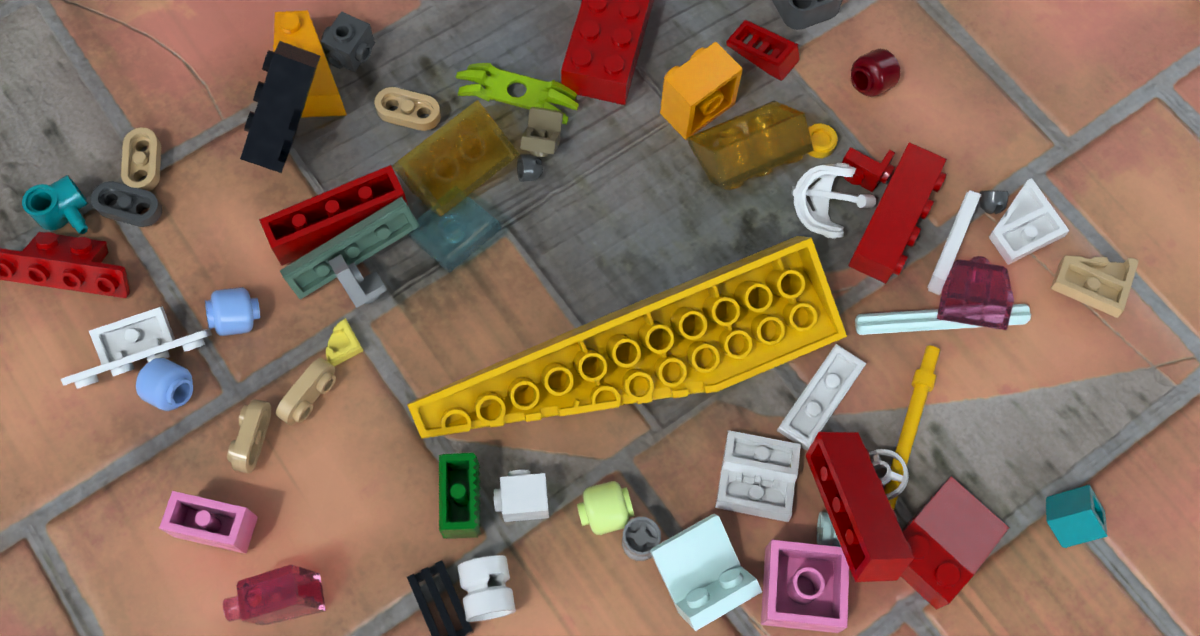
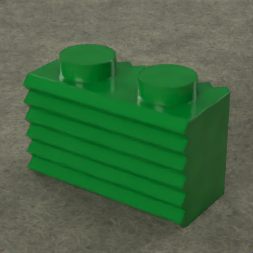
(459, 496)

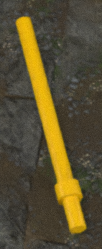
(923, 382)

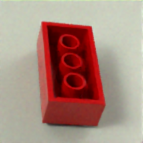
(605, 48)

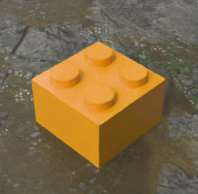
(700, 89)

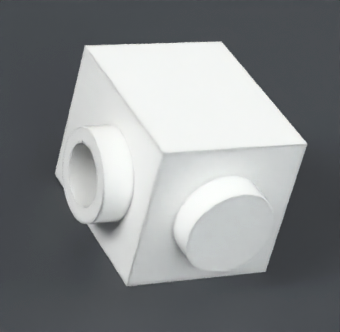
(522, 496)

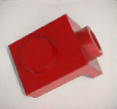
(868, 171)

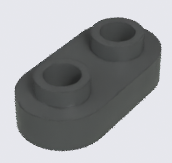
(129, 204)

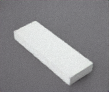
(953, 242)
(821, 397)

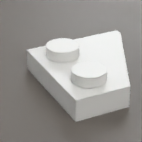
(1027, 225)

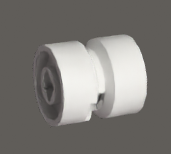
(486, 588)

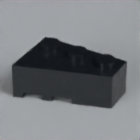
(279, 106)

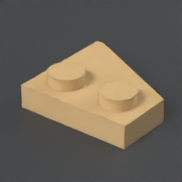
(1096, 282)

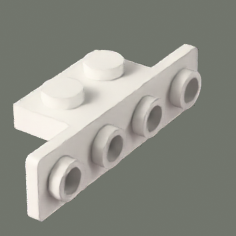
(133, 339)

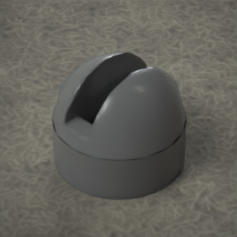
(529, 167)
(993, 201)

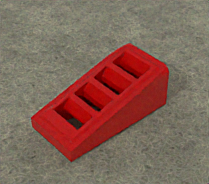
(778, 63)

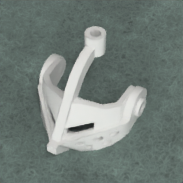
(820, 194)

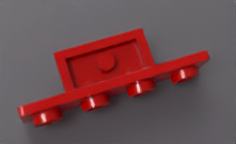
(65, 264)

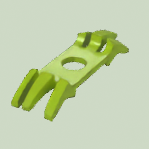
(538, 92)

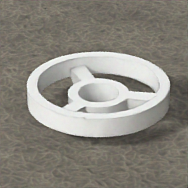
(890, 475)

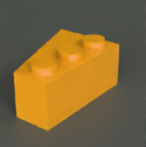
(298, 30)

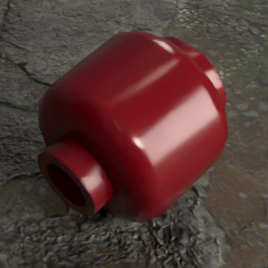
(875, 72)

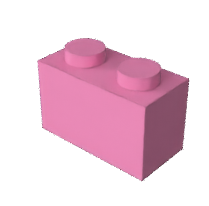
(208, 522)

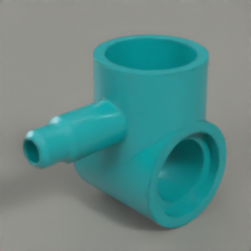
(64, 202)

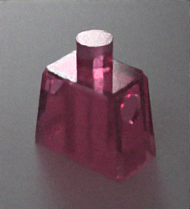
(977, 294)
(276, 596)

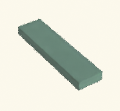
(353, 244)

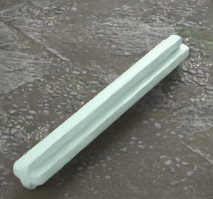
(923, 321)

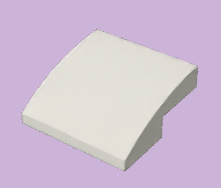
(758, 476)

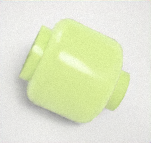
(605, 507)

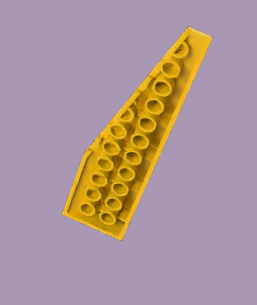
(655, 349)

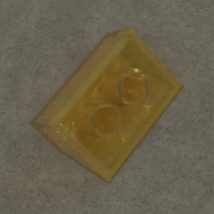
(752, 144)
(456, 159)

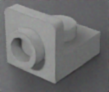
(359, 289)

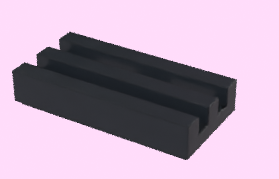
(426, 574)

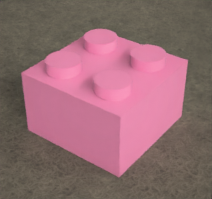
(805, 587)

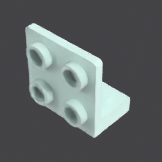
(703, 572)

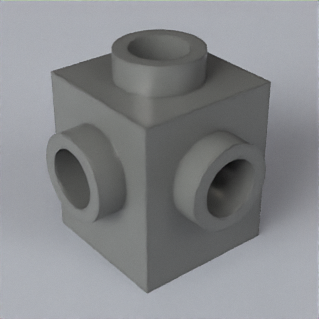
(347, 42)

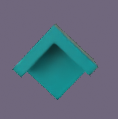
(1076, 516)

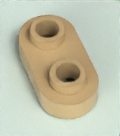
(410, 108)
(139, 164)
(299, 399)
(253, 427)

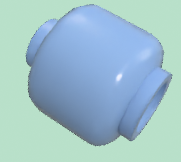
(232, 311)
(164, 384)

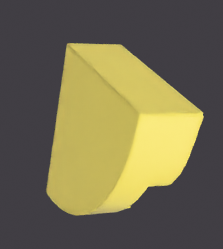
(342, 344)

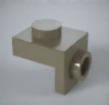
(543, 132)

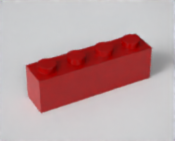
(898, 212)
(319, 219)
(858, 507)

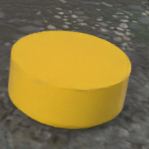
(823, 140)

